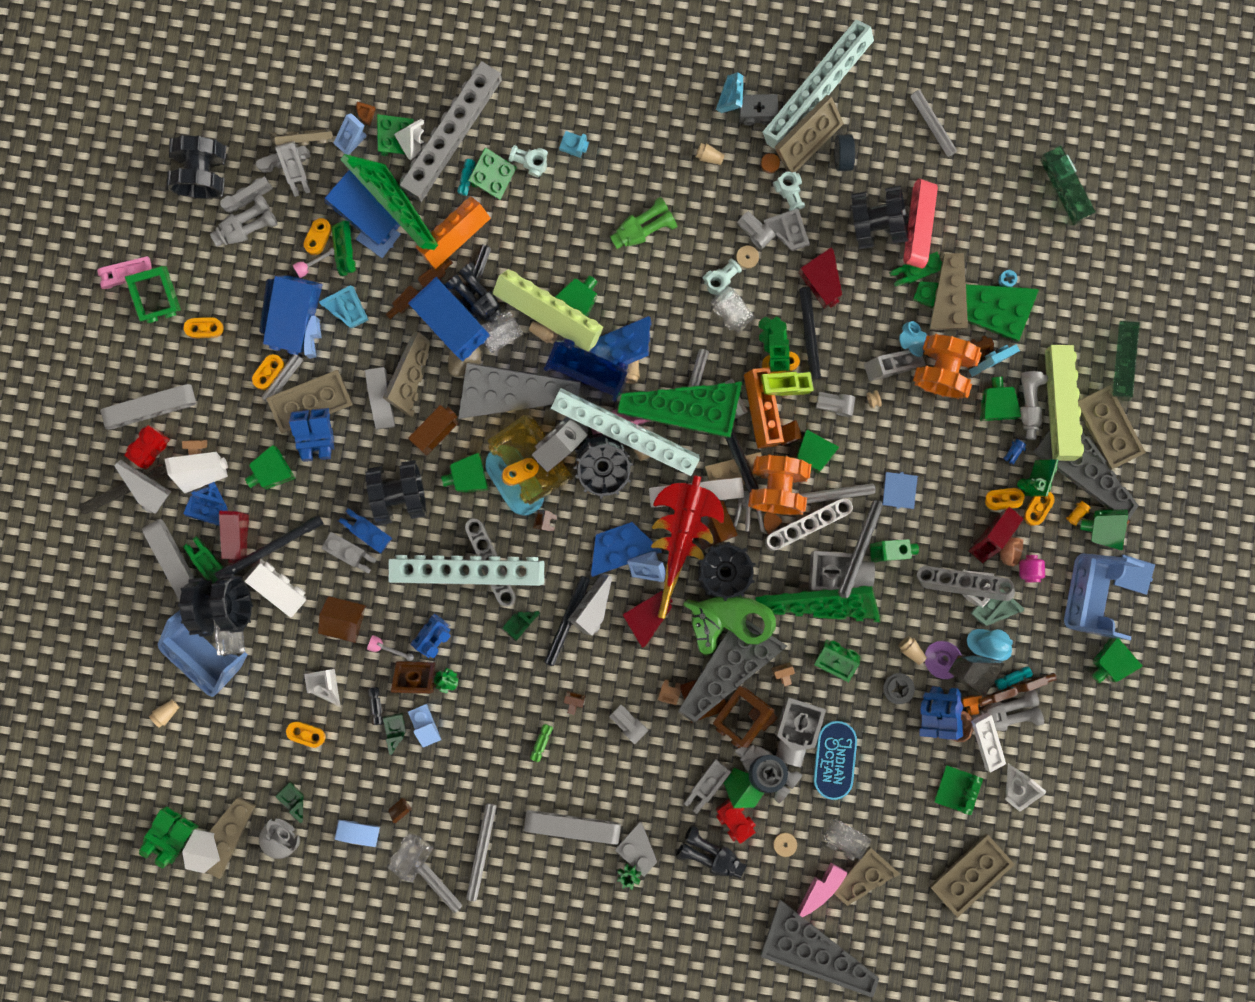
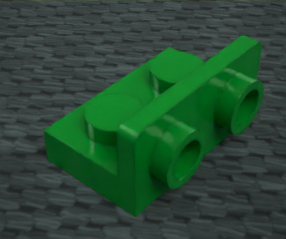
(838, 660)

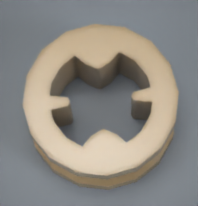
(874, 399)

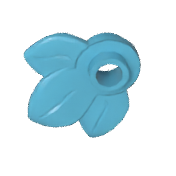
(912, 338)

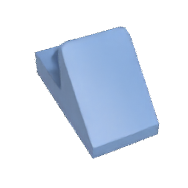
(350, 134)
(647, 567)
(424, 726)

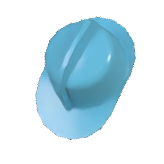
(990, 644)

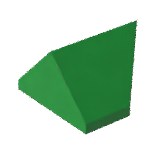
(740, 790)

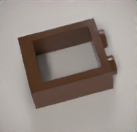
(434, 429)
(759, 704)

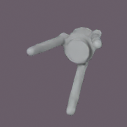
(744, 501)

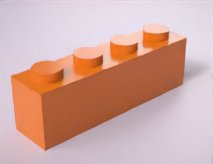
(455, 231)
(763, 410)

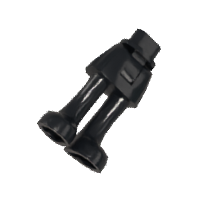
(484, 306)
(723, 861)

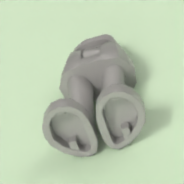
(232, 230)
(1031, 412)
(1002, 721)
(749, 754)

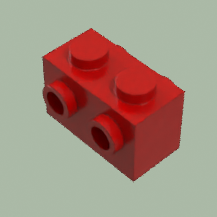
(146, 447)
(740, 826)

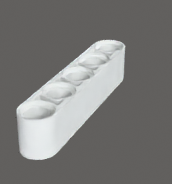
(723, 489)
(817, 521)

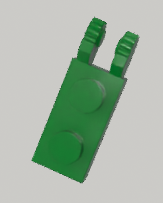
(343, 248)
(914, 273)
(204, 560)

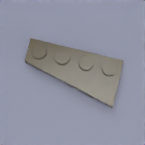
(950, 300)
(404, 383)
(228, 833)

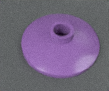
(936, 664)

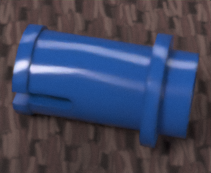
(1015, 450)

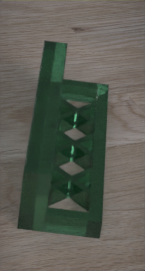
(1067, 185)
(1125, 360)

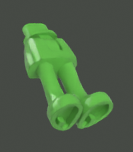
(632, 233)

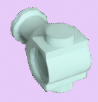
(528, 158)
(791, 192)
(722, 275)

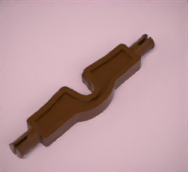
(401, 303)
(1012, 691)

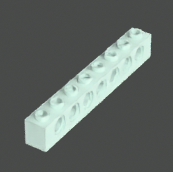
(820, 81)
(625, 432)
(399, 570)

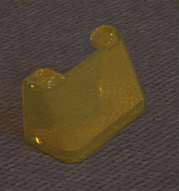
(518, 443)

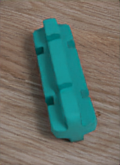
(469, 165)
(1013, 678)

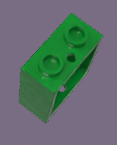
(169, 289)

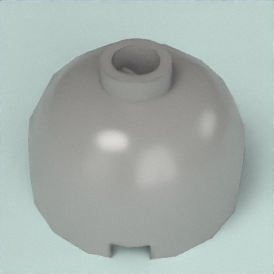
(278, 839)

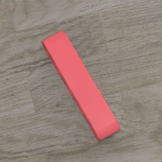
(920, 223)

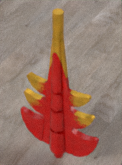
(690, 506)

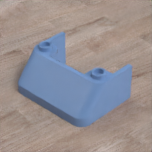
(1090, 591)
(197, 657)

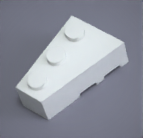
(275, 587)

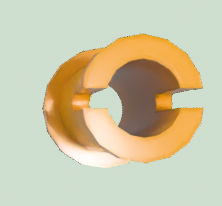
(1078, 513)

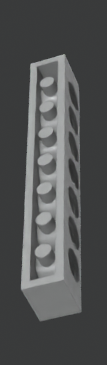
(480, 74)

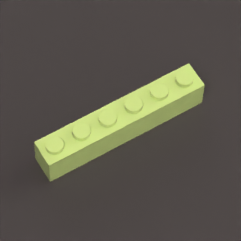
(547, 309)
(1063, 403)

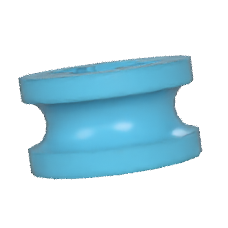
(1009, 273)

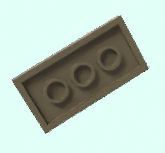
(809, 134)
(320, 393)
(1110, 428)
(972, 875)

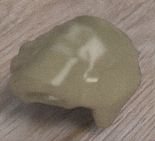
(457, 367)

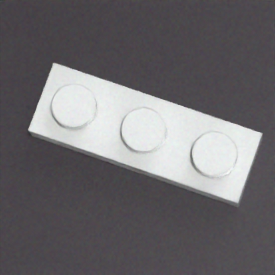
(988, 742)

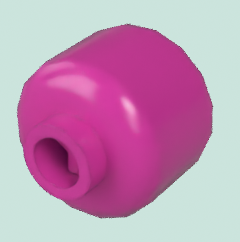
(1032, 569)

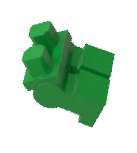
(776, 342)
(167, 837)

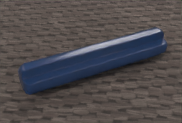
(266, 304)

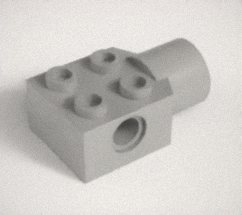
(559, 442)
(829, 568)
(798, 730)

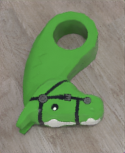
(714, 615)

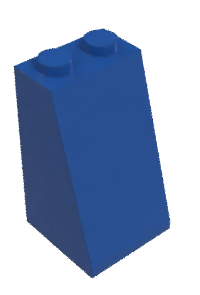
(361, 209)
(289, 312)
(449, 319)

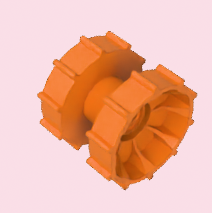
(949, 356)
(781, 475)

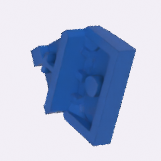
(206, 504)

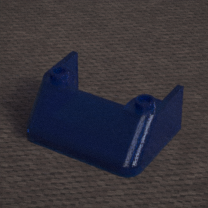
(588, 368)

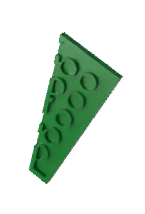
(388, 193)
(695, 408)

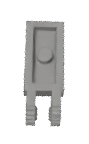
(268, 163)
(292, 166)
(245, 195)
(346, 551)
(708, 784)

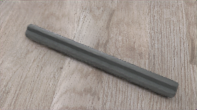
(860, 549)

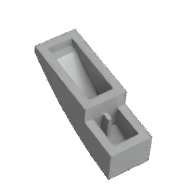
(381, 409)

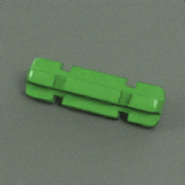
(541, 742)

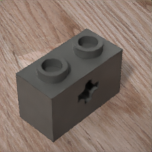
(765, 103)

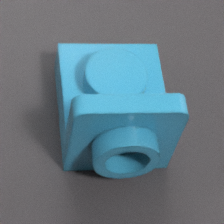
(574, 144)

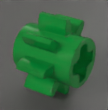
(446, 680)
(626, 882)

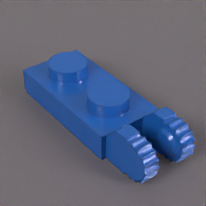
(367, 531)

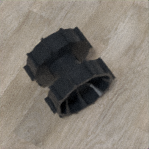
(197, 156)
(879, 217)
(602, 480)
(386, 494)
(740, 571)
(224, 601)

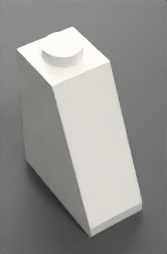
(196, 470)

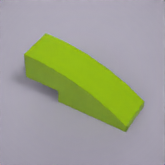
(787, 383)

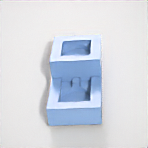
(312, 332)
(357, 833)

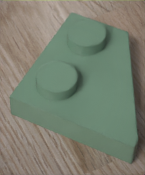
(996, 610)

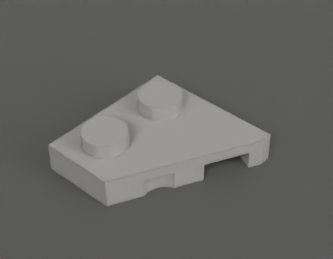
(789, 229)
(637, 849)

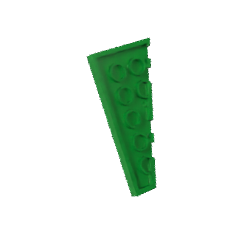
(989, 307)
(825, 604)

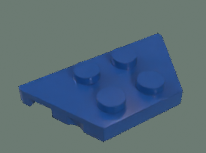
(626, 343)
(619, 545)

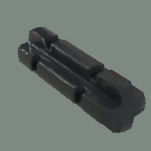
(375, 706)

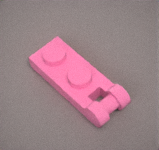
(121, 270)

